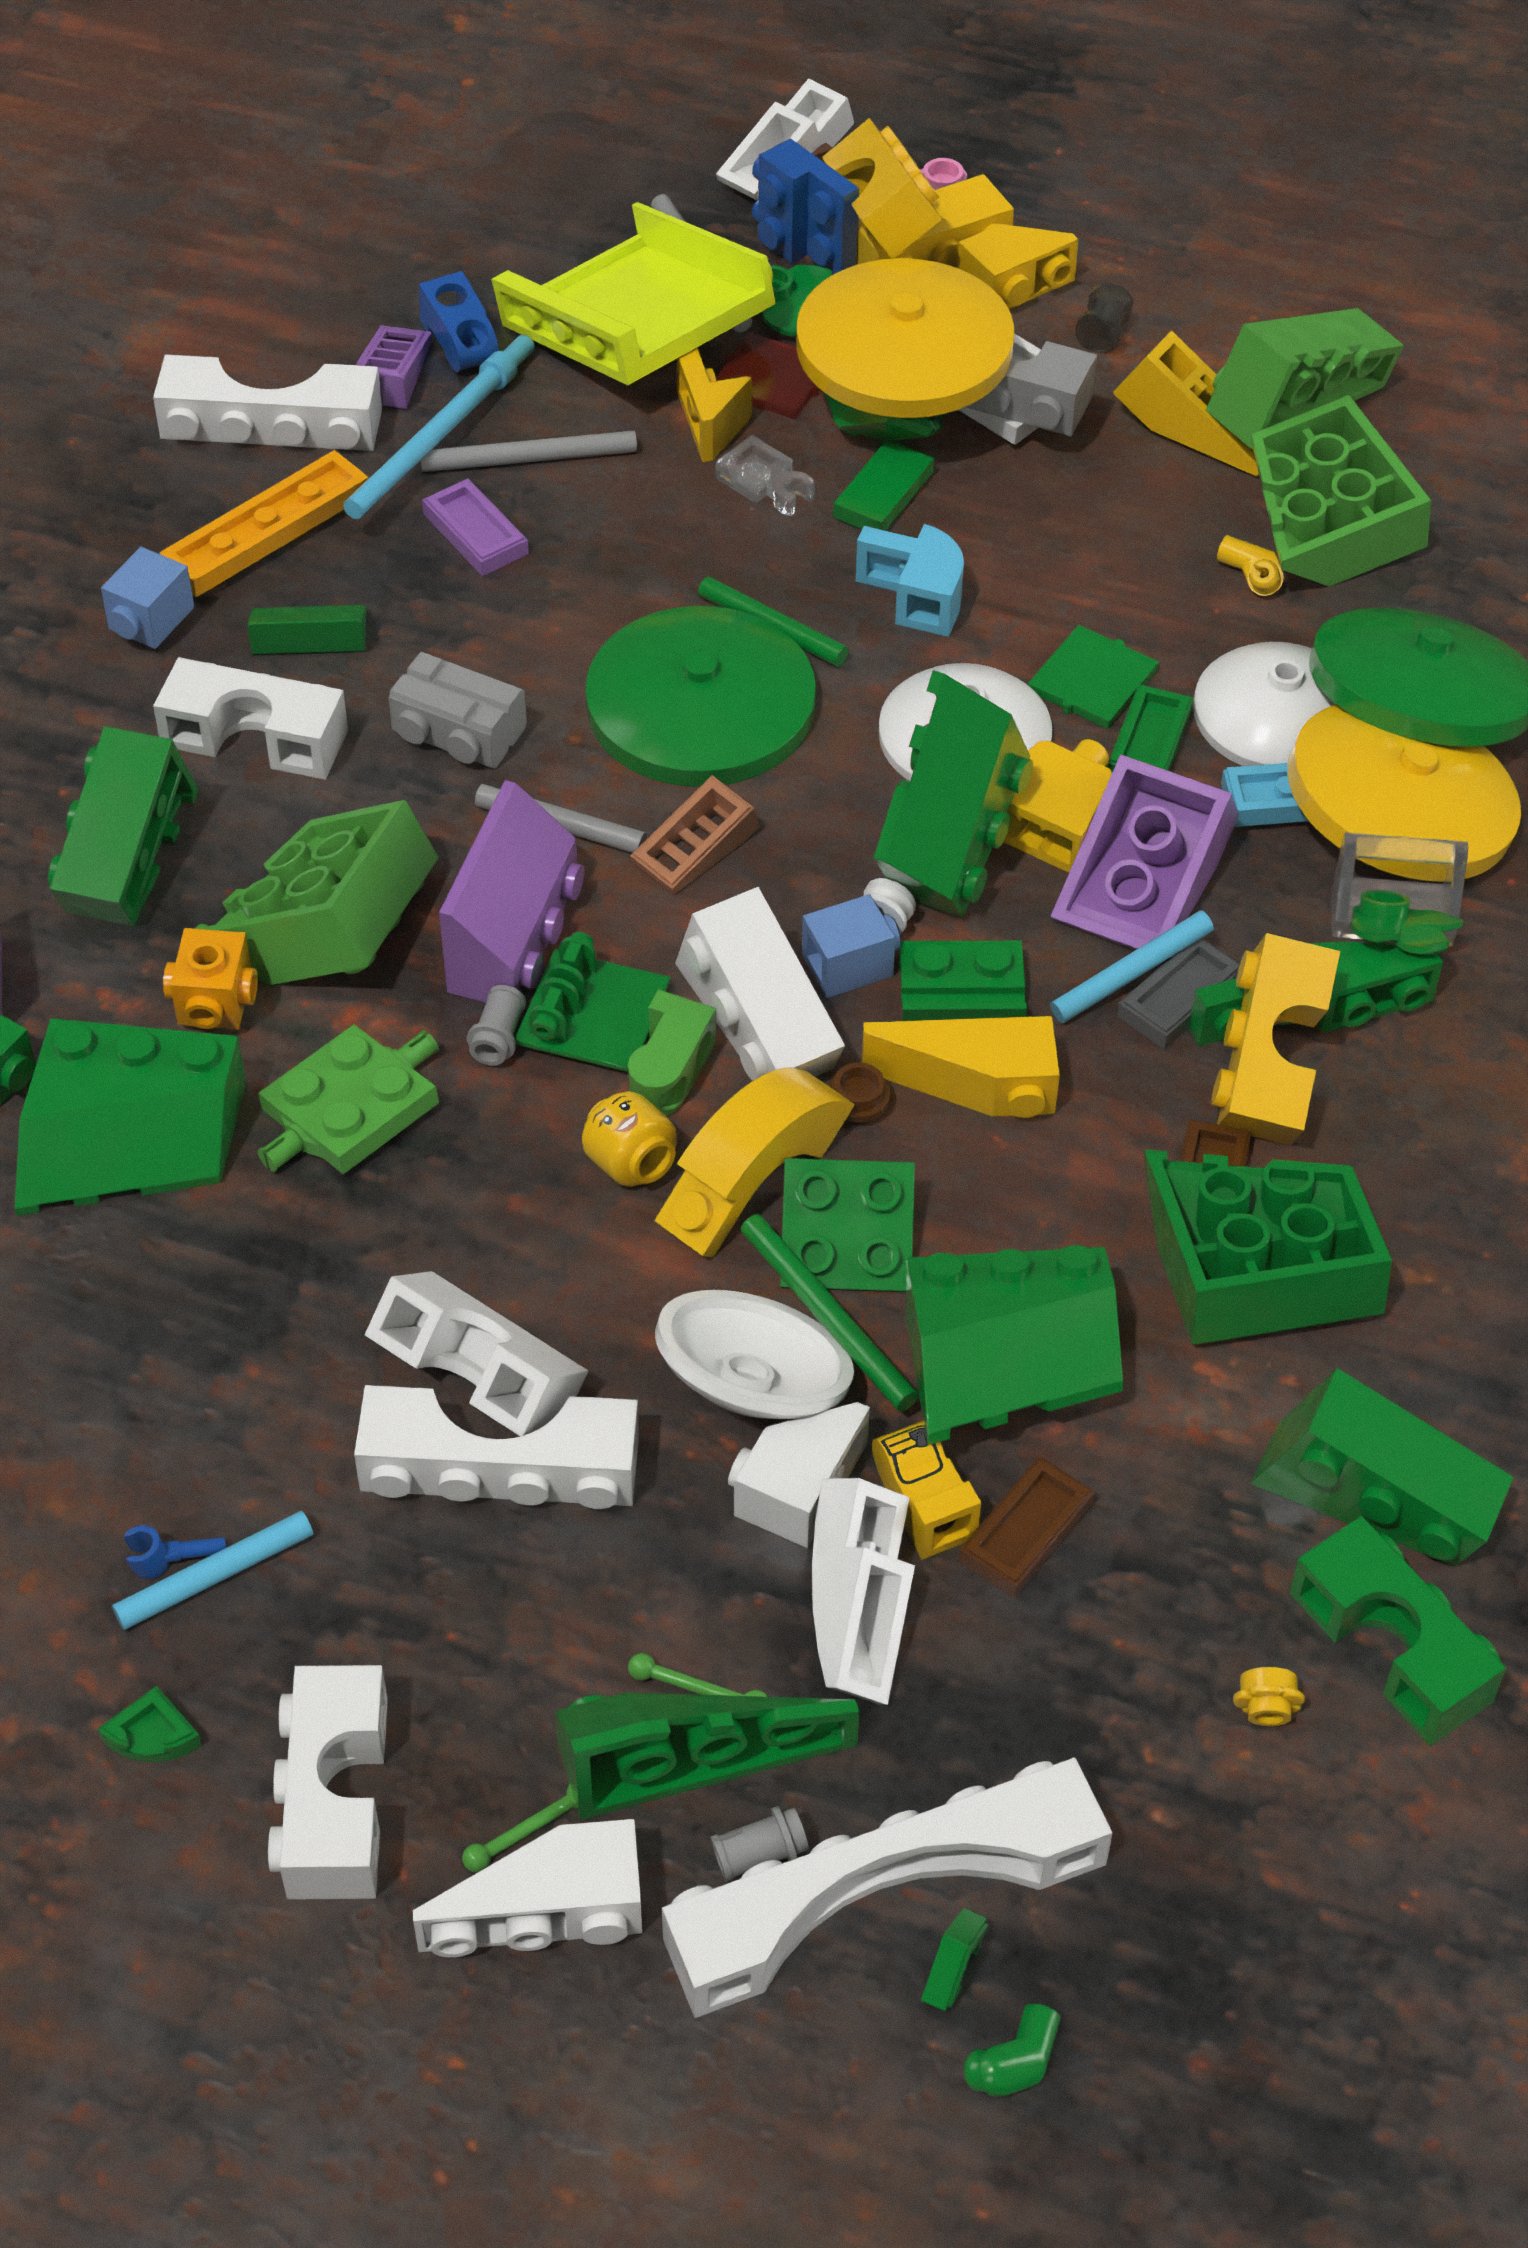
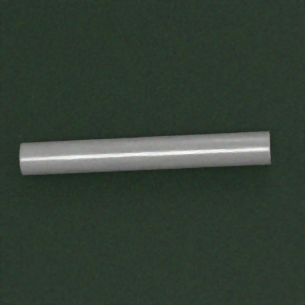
(577, 823)

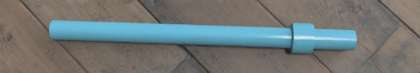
(493, 374)

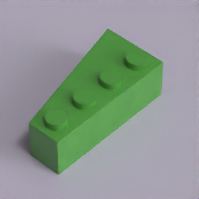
(1300, 365)

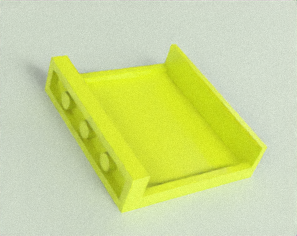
(641, 298)

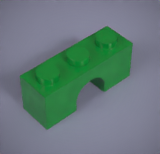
(1364, 1582)

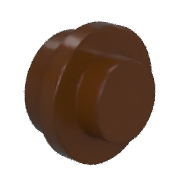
(865, 1088)

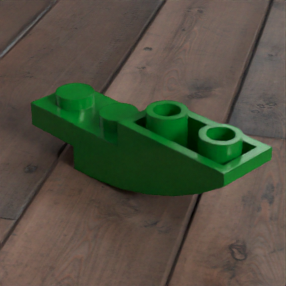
(1367, 985)

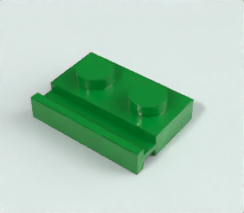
(961, 980)

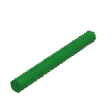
(829, 1313)

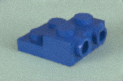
(805, 207)

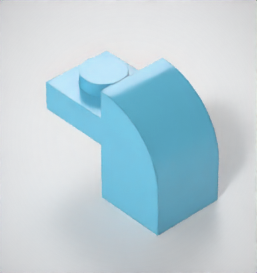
(921, 570)

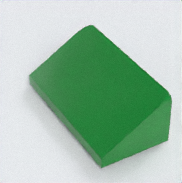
(307, 629)

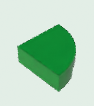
(150, 1730)
(950, 1963)

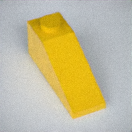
(1171, 398)
(975, 1063)

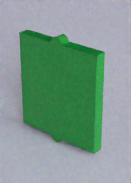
(1093, 676)

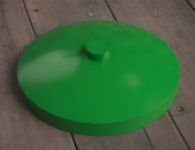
(1422, 676)
(700, 695)

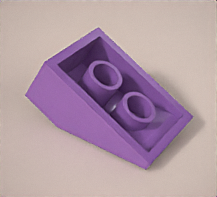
(1145, 854)

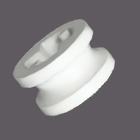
(892, 900)

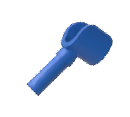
(161, 1553)

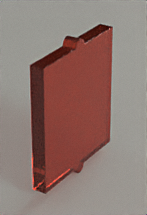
(775, 372)

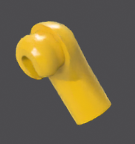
(1257, 564)

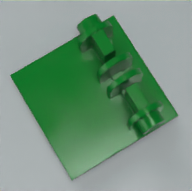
(590, 1006)
(850, 1221)

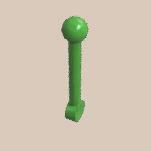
(643, 1667)
(478, 1856)

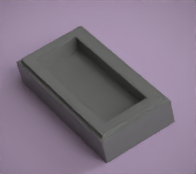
(1164, 1001)

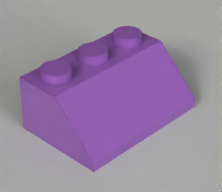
(508, 898)

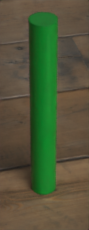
(804, 636)

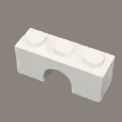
(211, 702)
(442, 1327)
(328, 1839)

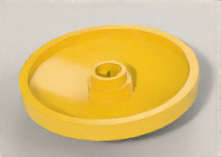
(905, 337)
(1391, 785)

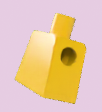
(1058, 801)

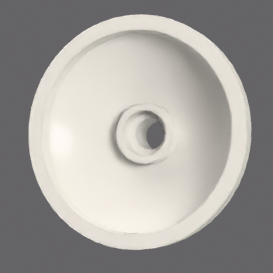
(1257, 702)
(913, 705)
(753, 1354)

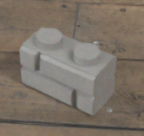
(457, 710)

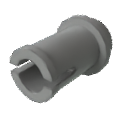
(493, 1038)
(761, 1841)

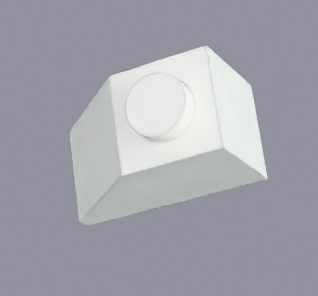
(783, 1473)

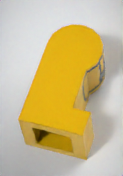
(934, 1489)

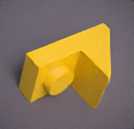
(712, 407)

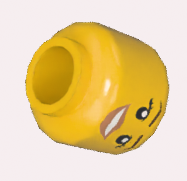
(629, 1139)

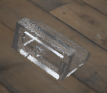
(1423, 896)

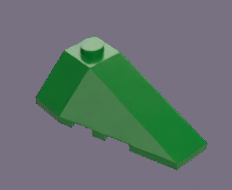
(663, 1745)

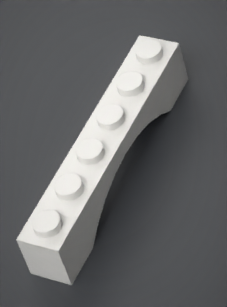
(1021, 1832)

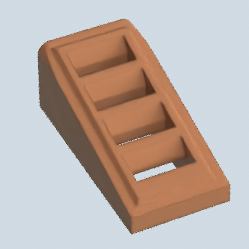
(696, 812)

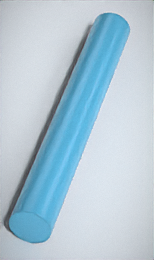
(1131, 966)
(212, 1570)

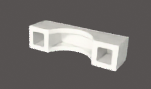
(329, 410)
(575, 1458)

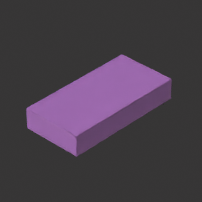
(475, 527)

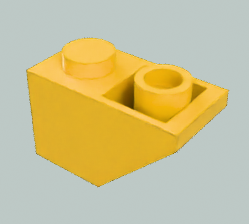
(1019, 261)

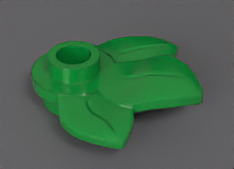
(790, 292)
(1387, 917)

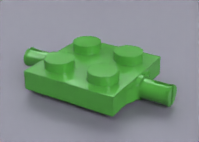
(348, 1099)

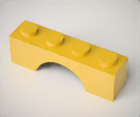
(892, 189)

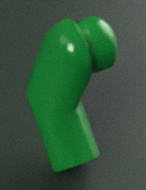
(1016, 2063)

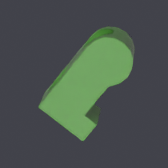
(677, 1049)

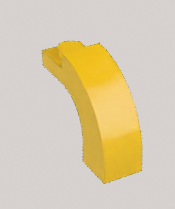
(742, 1145)

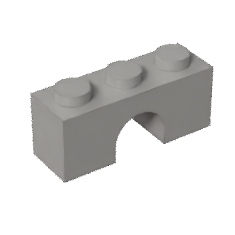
(1045, 390)

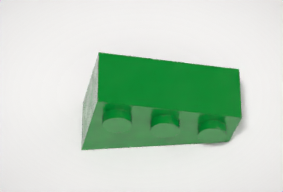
(119, 825)
(1369, 1458)

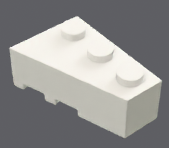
(760, 991)

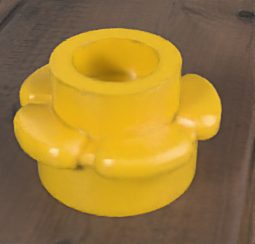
(1269, 1695)

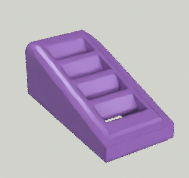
(399, 358)

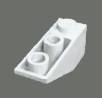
(555, 1888)

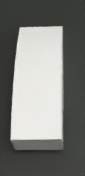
(810, 119)
(859, 1586)

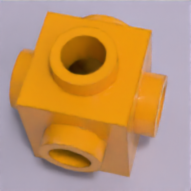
(211, 979)

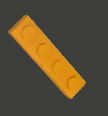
(266, 521)

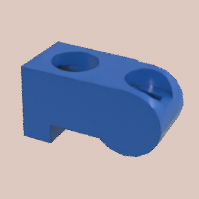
(459, 327)

